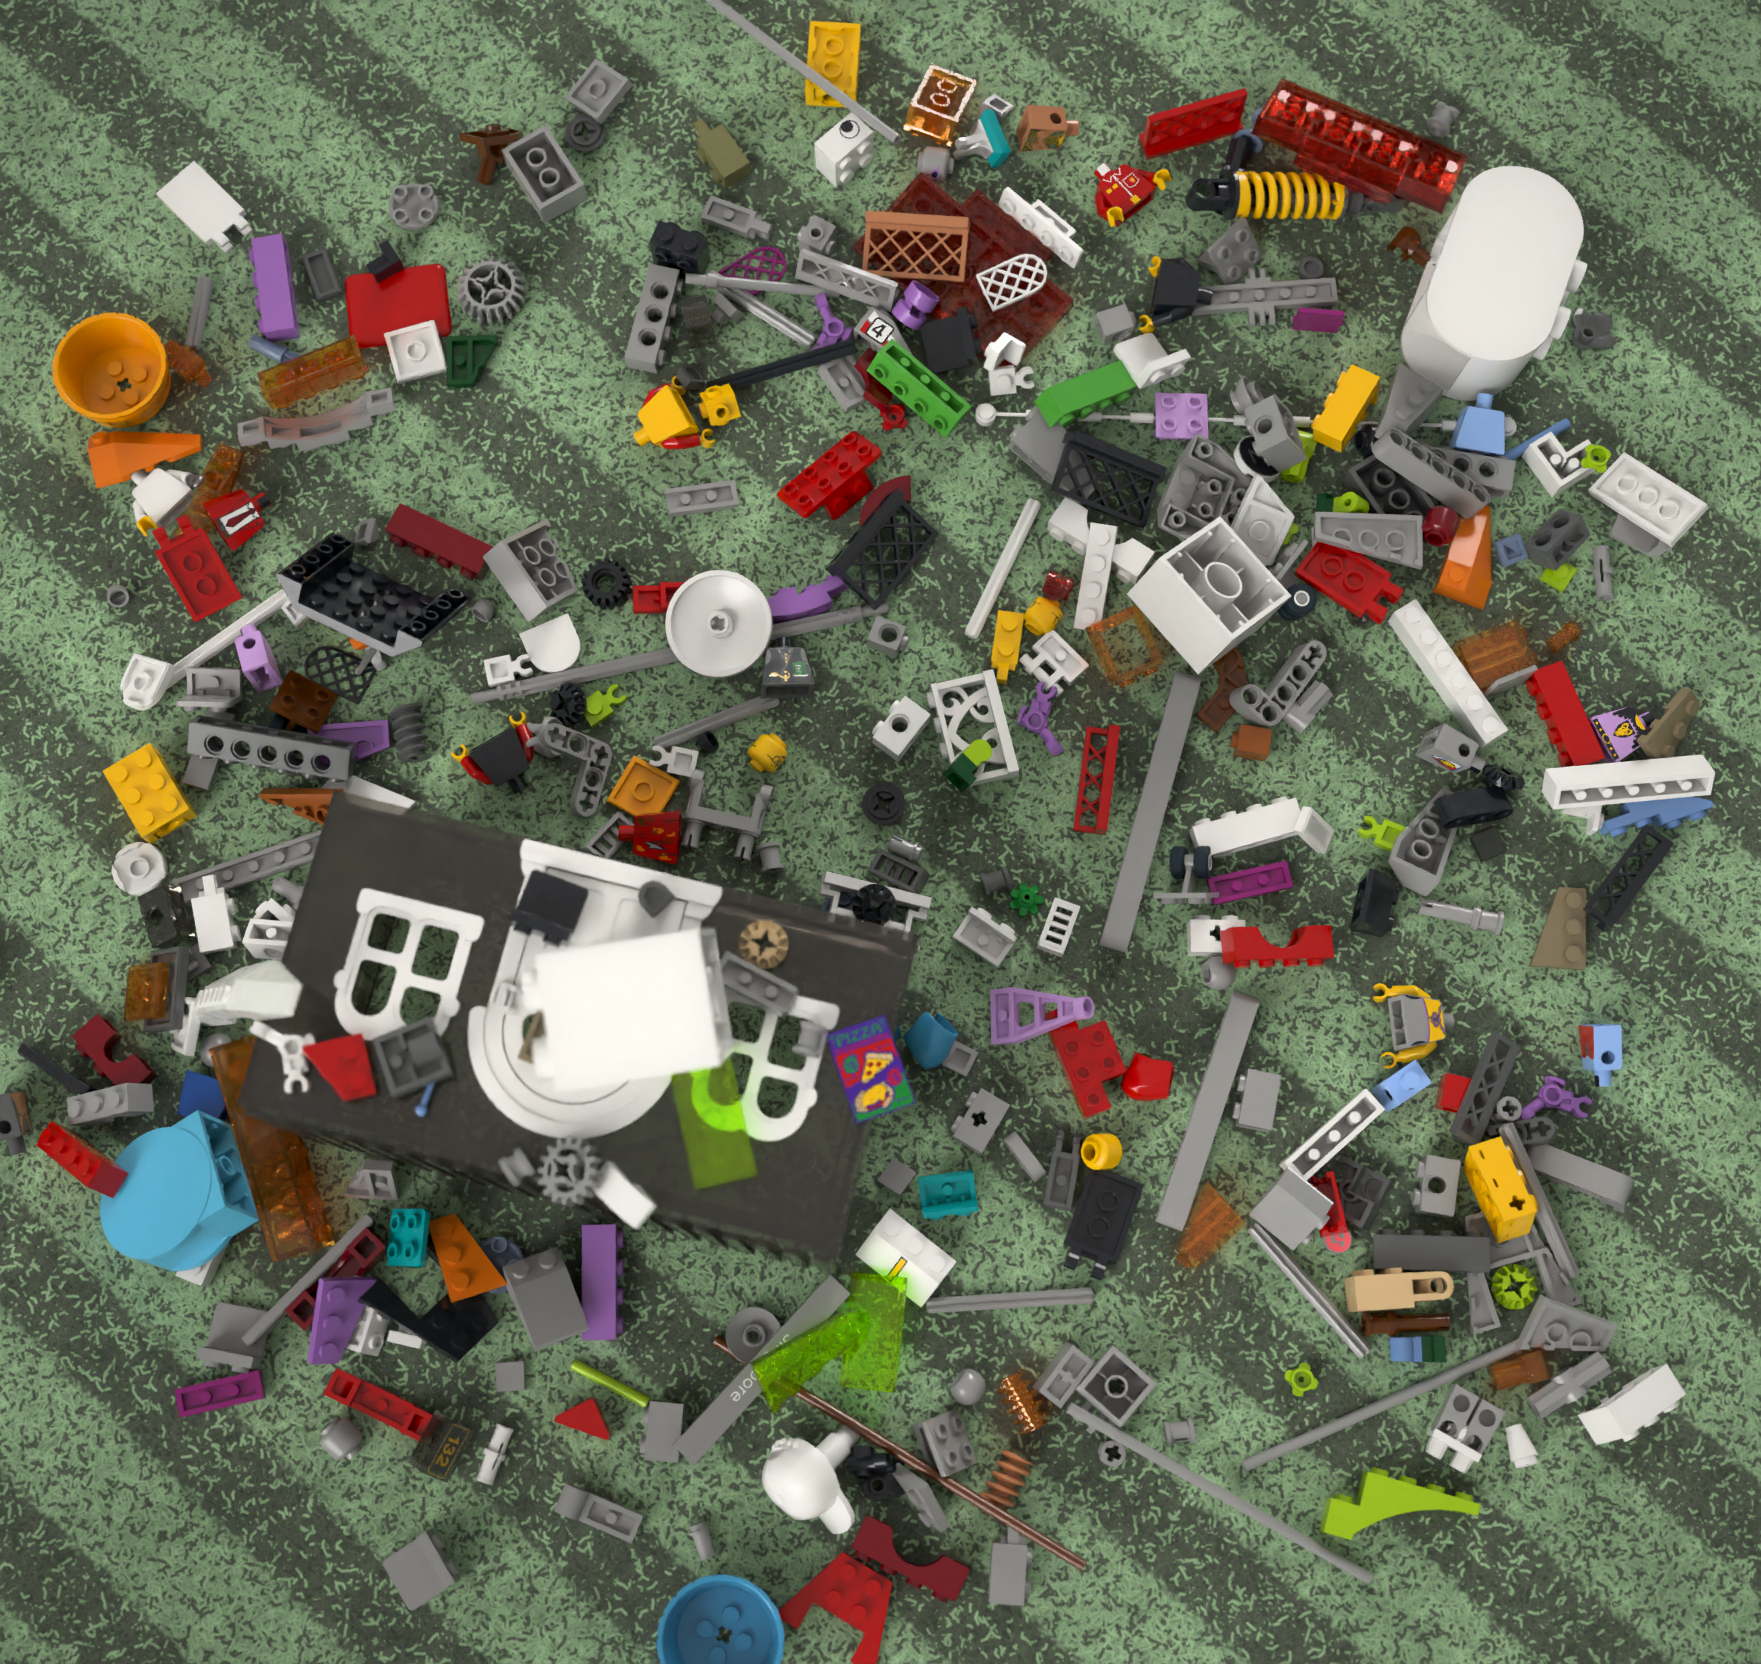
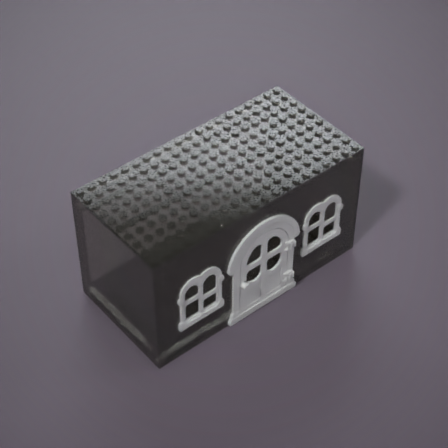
(467, 879)

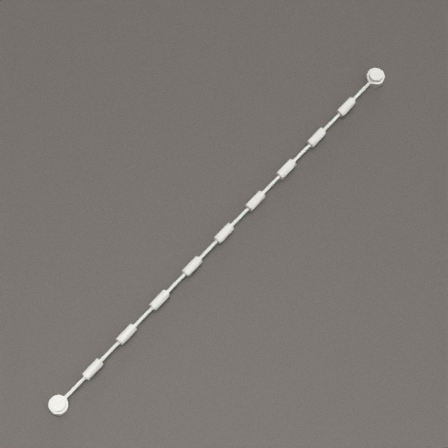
(986, 415)

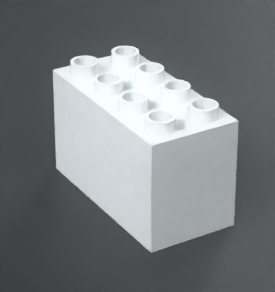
(629, 1010)

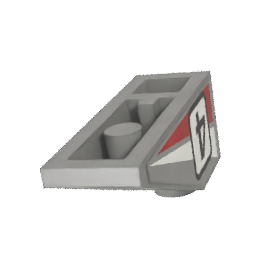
(877, 330)

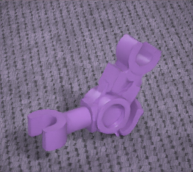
(834, 329)
(1037, 718)
(1553, 1096)

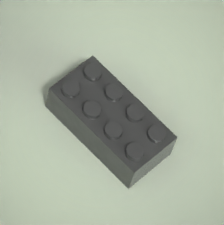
(1387, 491)

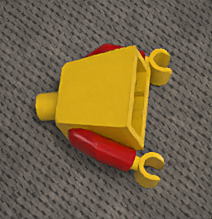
(668, 420)

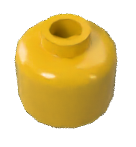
(1101, 1151)

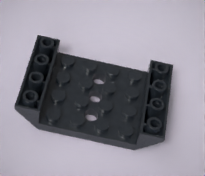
(362, 602)

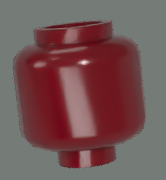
(1440, 525)

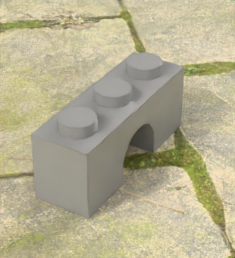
(105, 1104)

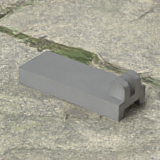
(701, 498)
(758, 985)

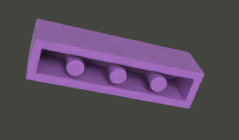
(274, 287)
(601, 1281)

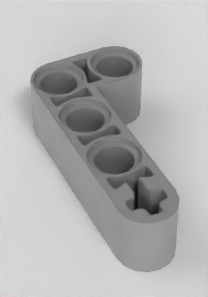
(1283, 680)
(1582, 1175)

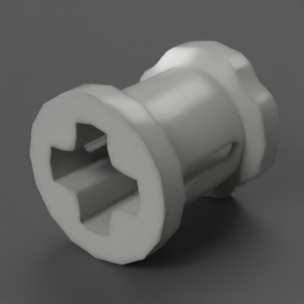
(770, 857)
(809, 1039)
(1506, 1104)
(1179, 1432)
(1113, 1461)

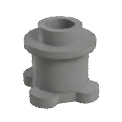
(1442, 119)

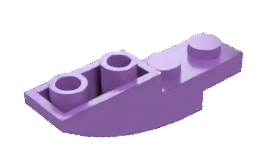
(813, 600)

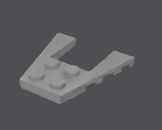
(1481, 1306)

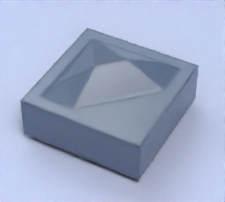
(1510, 550)

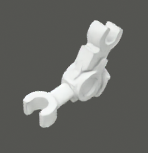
(290, 1048)

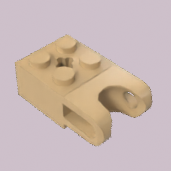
(1394, 1289)

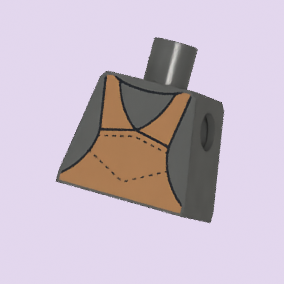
(15, 1113)

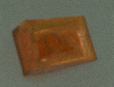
(939, 105)

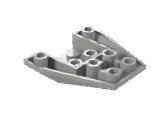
(1201, 489)

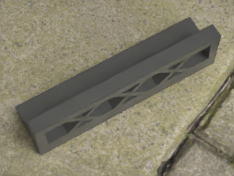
(1484, 1089)

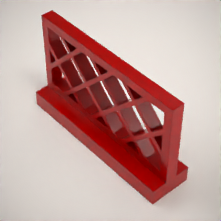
(1192, 131)

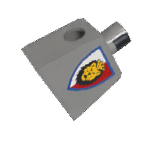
(1450, 750)

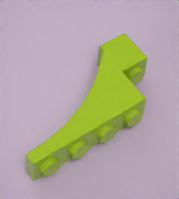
(1386, 1497)

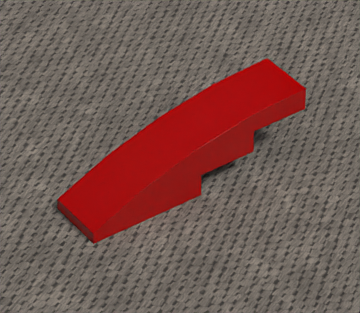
(653, 598)

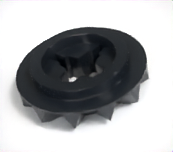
(576, 707)
(1503, 777)
(886, 792)
(880, 894)

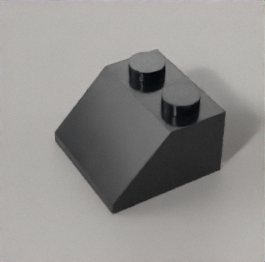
(1374, 903)

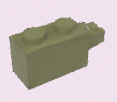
(721, 154)

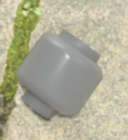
(341, 1438)

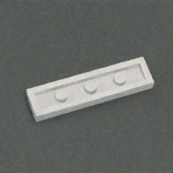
(1095, 575)

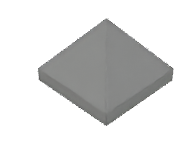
(366, 532)

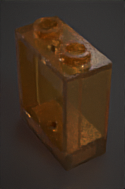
(1148, 668)

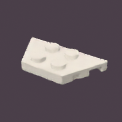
(1262, 520)

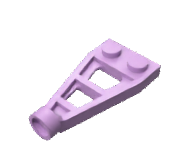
(1006, 1013)

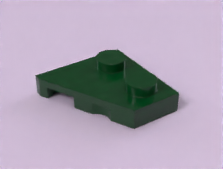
(468, 358)

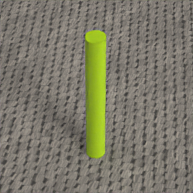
(610, 1383)

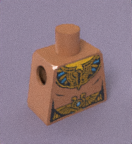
(1044, 128)

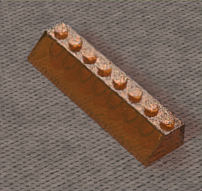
(274, 1166)

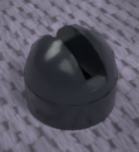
(707, 742)

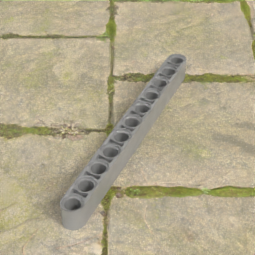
(1150, 812)

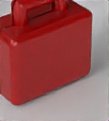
(396, 303)

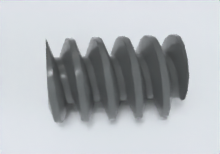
(408, 733)

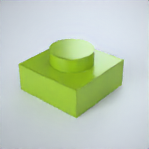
(1560, 578)

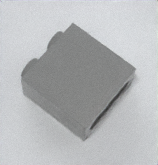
(1292, 1209)

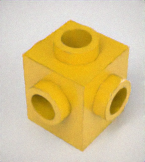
(719, 405)

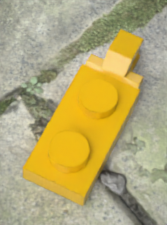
(1006, 643)

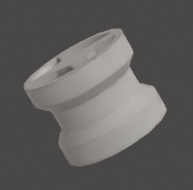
(517, 1166)

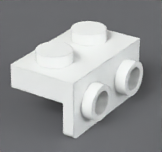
(985, 936)

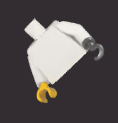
(161, 496)

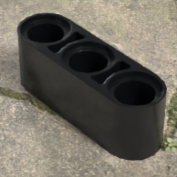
(1473, 807)

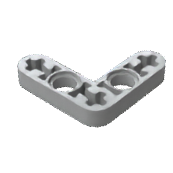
(587, 757)

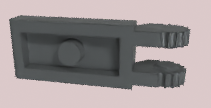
(1062, 1174)

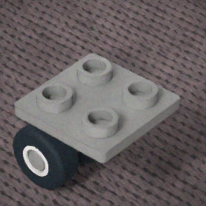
(1302, 595)
(1188, 867)

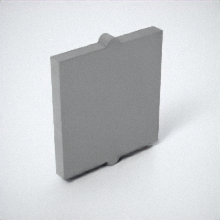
(1509, 681)

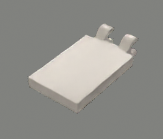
(204, 206)

